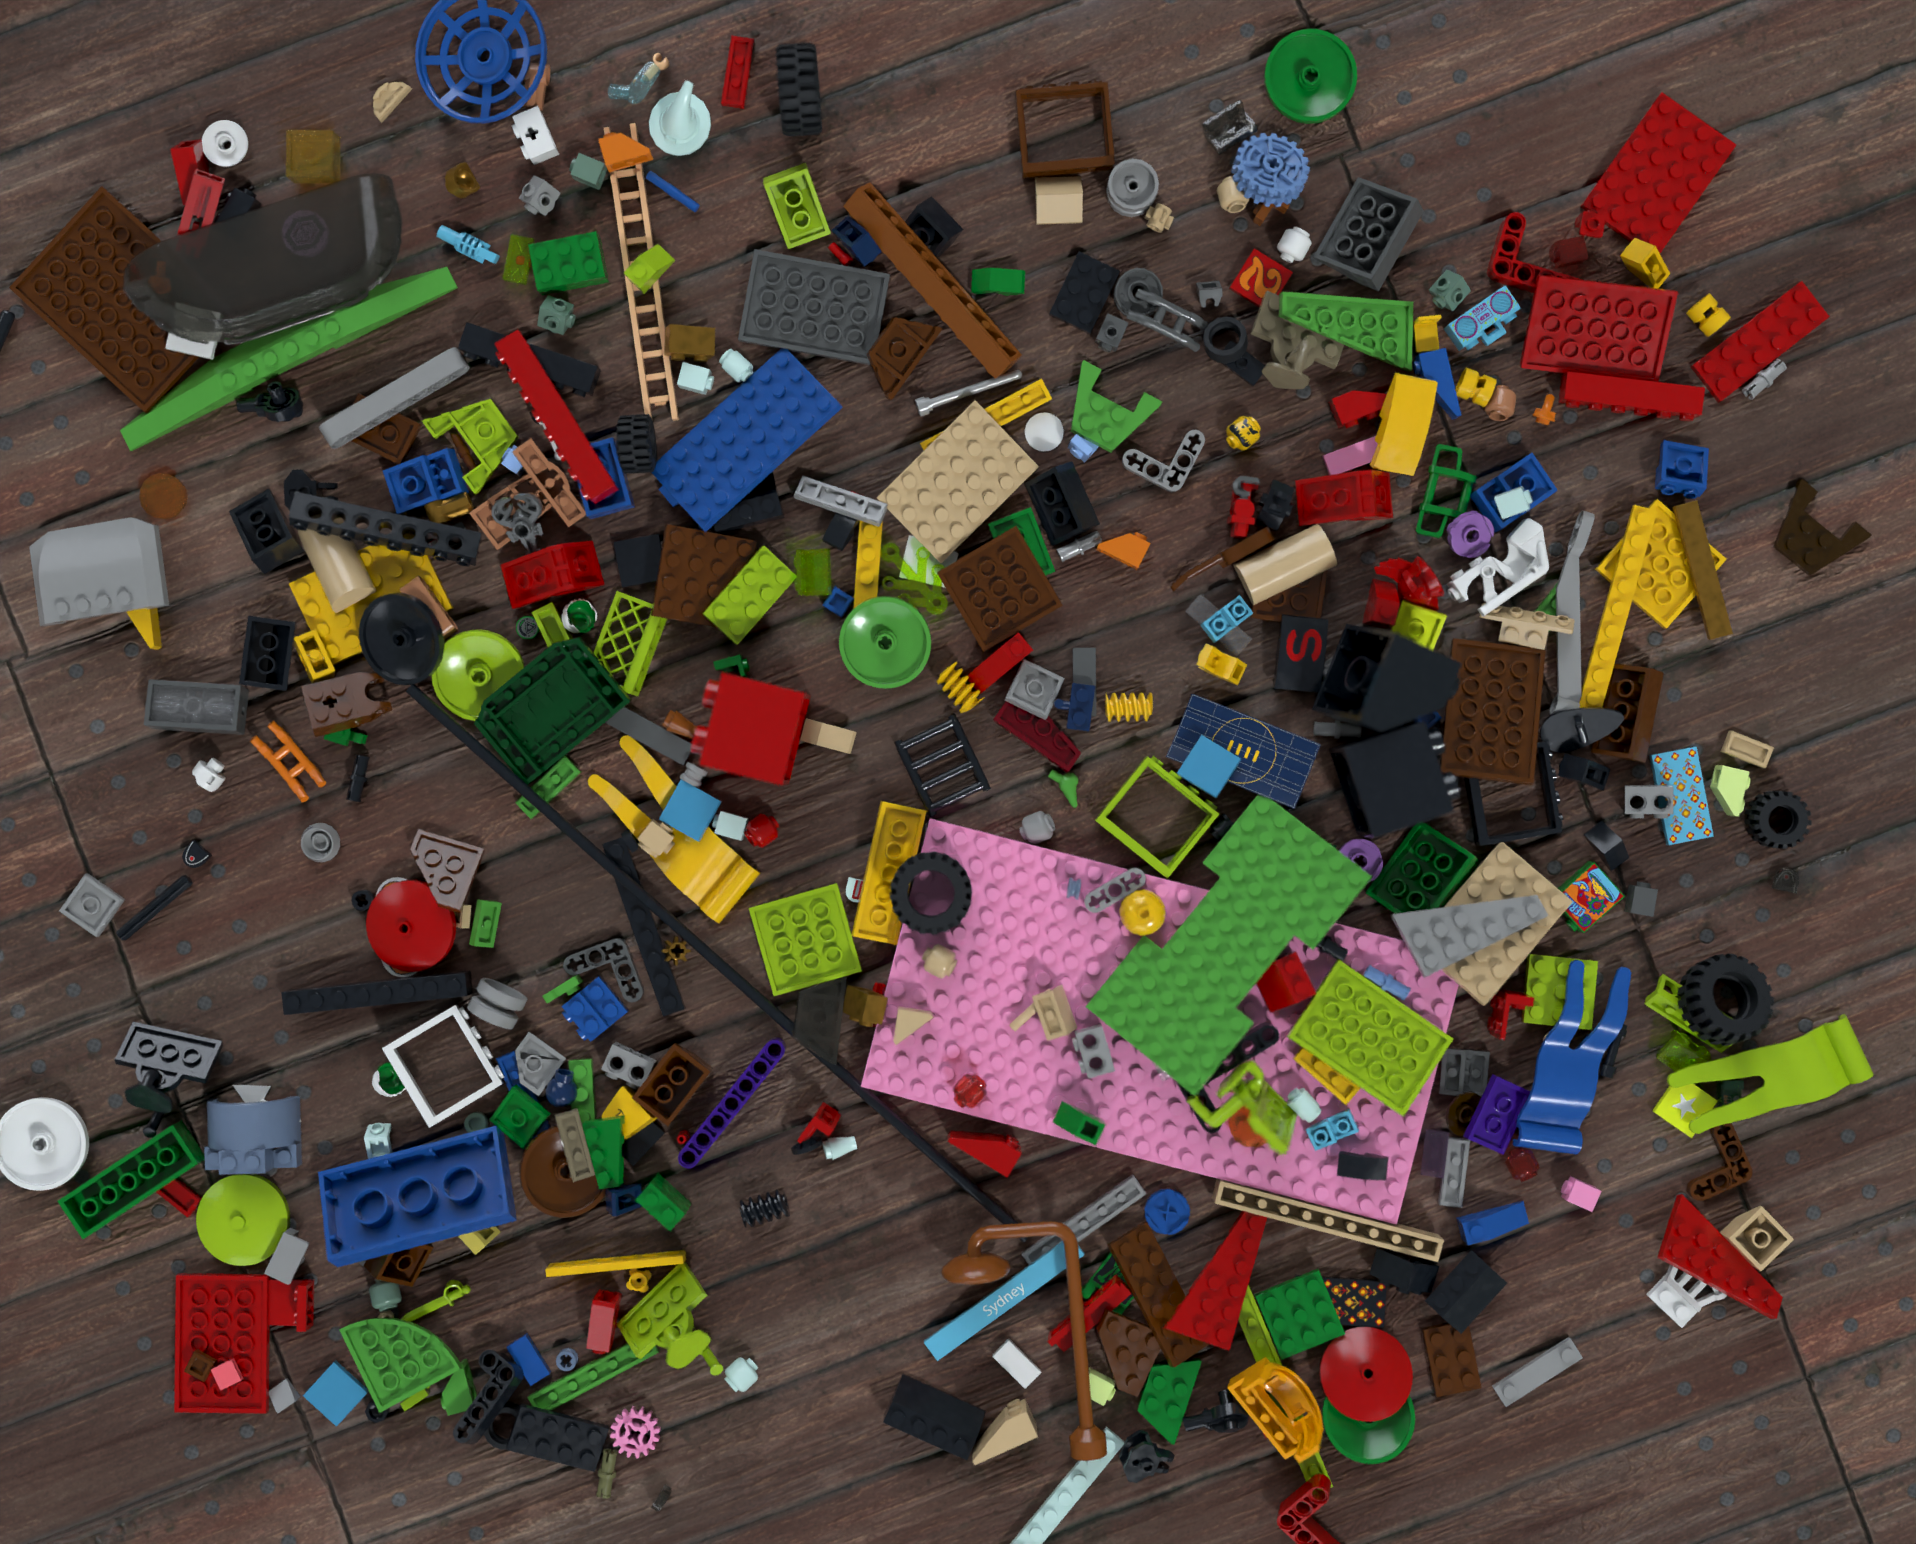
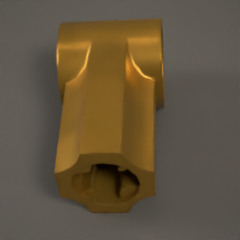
(444, 511)

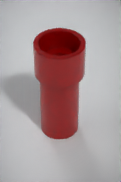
(843, 257)
(685, 1134)

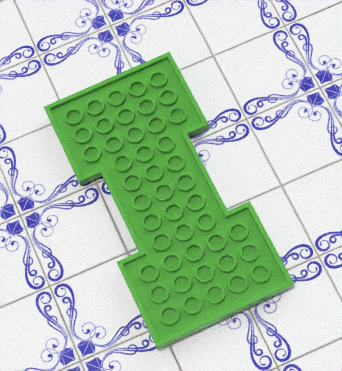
(1184, 997)

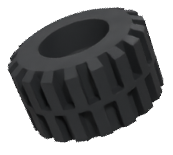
(636, 443)
(1796, 819)

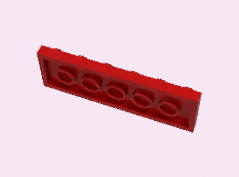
(1759, 341)

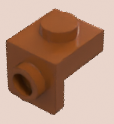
(1262, 211)

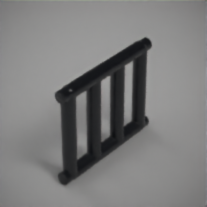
(922, 787)

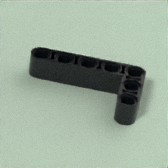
(1239, 1057)

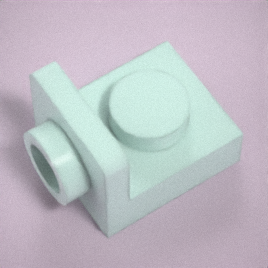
(378, 1140)

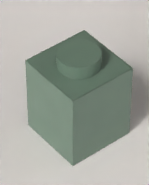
(588, 171)

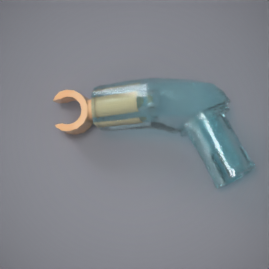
(641, 82)

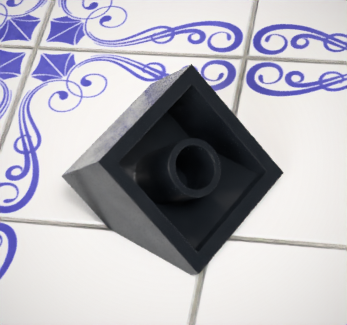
(934, 226)

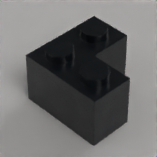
(1404, 1272)

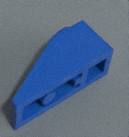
(1436, 367)
(1492, 1222)

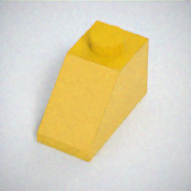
(1645, 263)

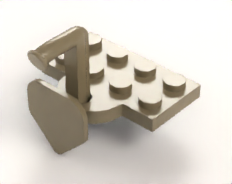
(1294, 341)

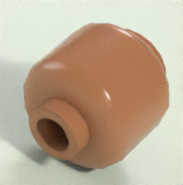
(1501, 403)

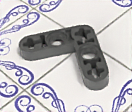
(616, 960)

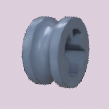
(1073, 888)
(566, 1367)

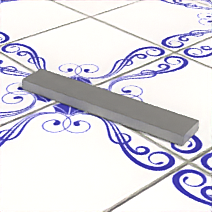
(1092, 1216)

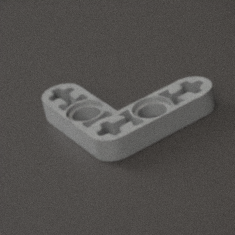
(1164, 470)

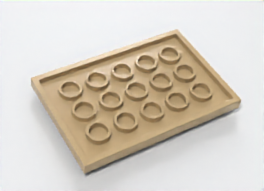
(957, 481)
(1502, 877)

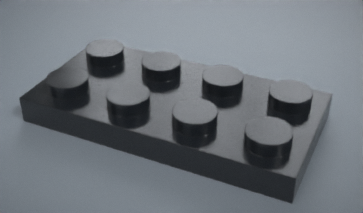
(557, 1437)

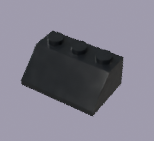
(1062, 503)
(756, 507)
(267, 653)
(1466, 1292)

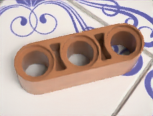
(420, 590)

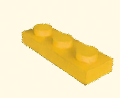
(1333, 1081)

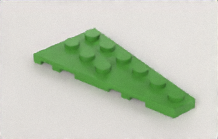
(1365, 324)

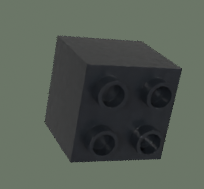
(1394, 778)

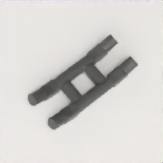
(1155, 323)

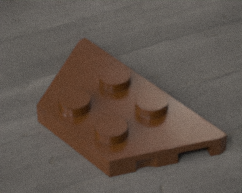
(899, 352)

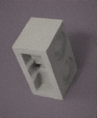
(1649, 793)
(1098, 1049)
(630, 1059)

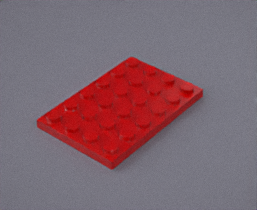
(1659, 173)
(1598, 328)
(227, 1321)

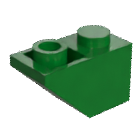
(1079, 1123)

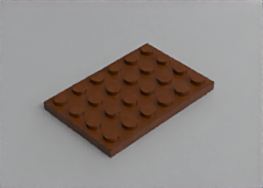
(1495, 713)

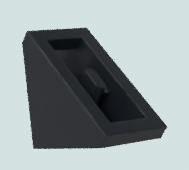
(1607, 845)

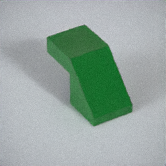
(998, 280)

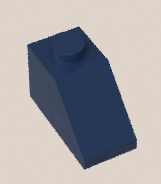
(856, 240)

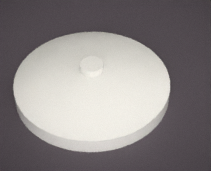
(42, 1143)

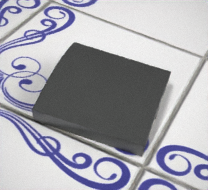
(1464, 1071)

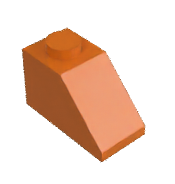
(622, 151)
(1127, 549)

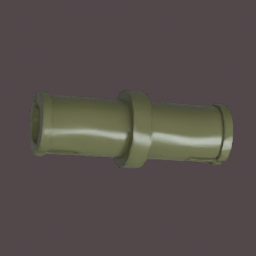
(606, 1473)

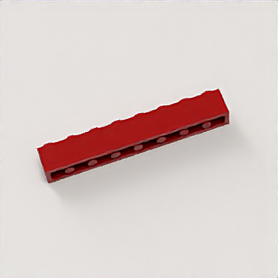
(556, 416)

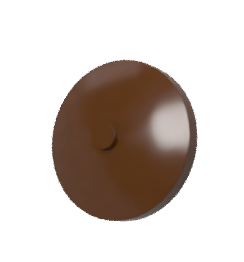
(548, 1180)

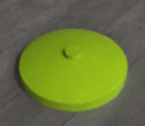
(473, 669)
(242, 1219)

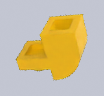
(1221, 665)

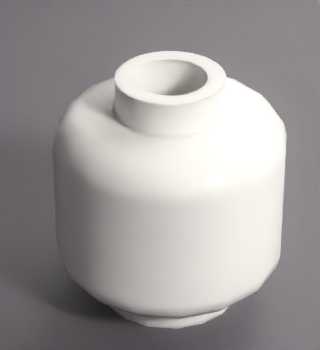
(1294, 244)

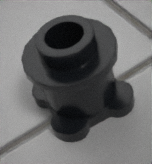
(1221, 827)

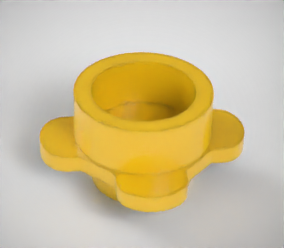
(641, 1286)

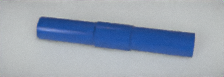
(672, 191)

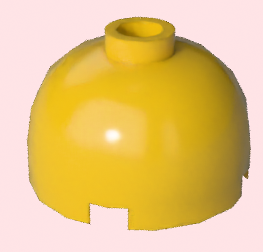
(1142, 912)

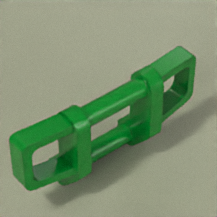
(1435, 472)

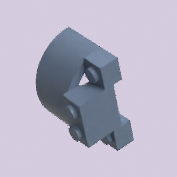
(246, 1134)

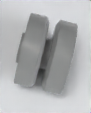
(1127, 174)
(497, 1003)

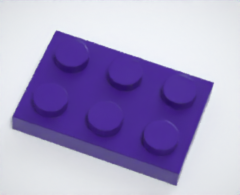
(1497, 1114)

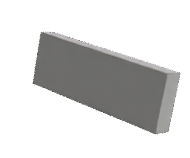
(1453, 1184)

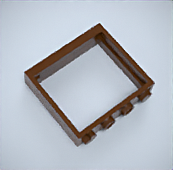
(1070, 166)

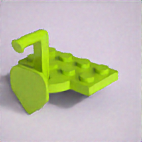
(1269, 1111)
(660, 1316)

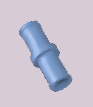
(1386, 982)

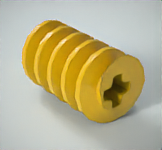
(959, 688)
(1128, 706)

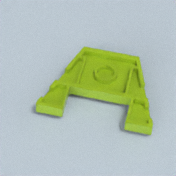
(484, 431)

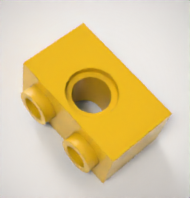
(314, 657)

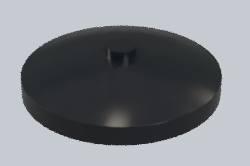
(401, 638)

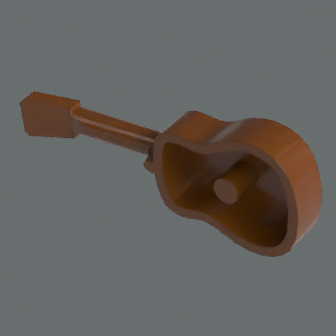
(1229, 555)

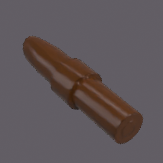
(463, 451)

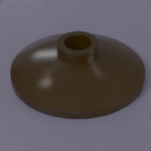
(1461, 1111)

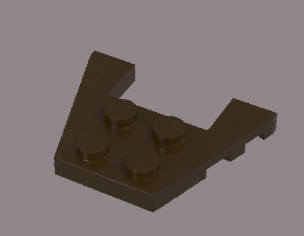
(1807, 541)

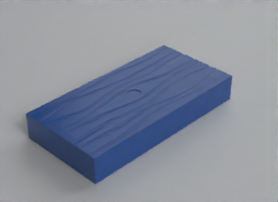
(416, 1196)

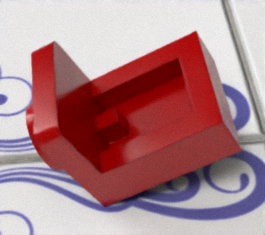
(1590, 224)

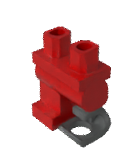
(1241, 506)

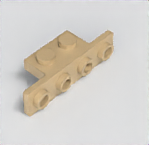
(1528, 627)

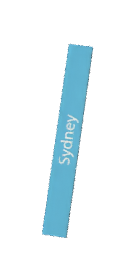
(998, 1301)

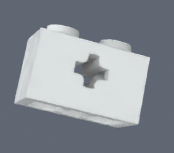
(533, 122)

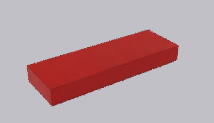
(737, 72)

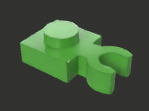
(568, 987)

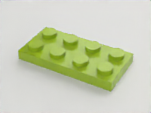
(749, 595)

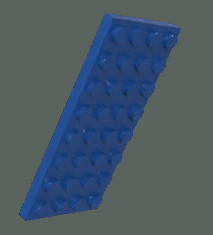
(745, 438)

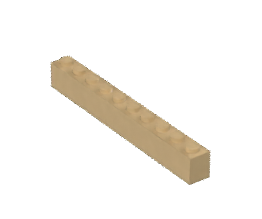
(1329, 1220)

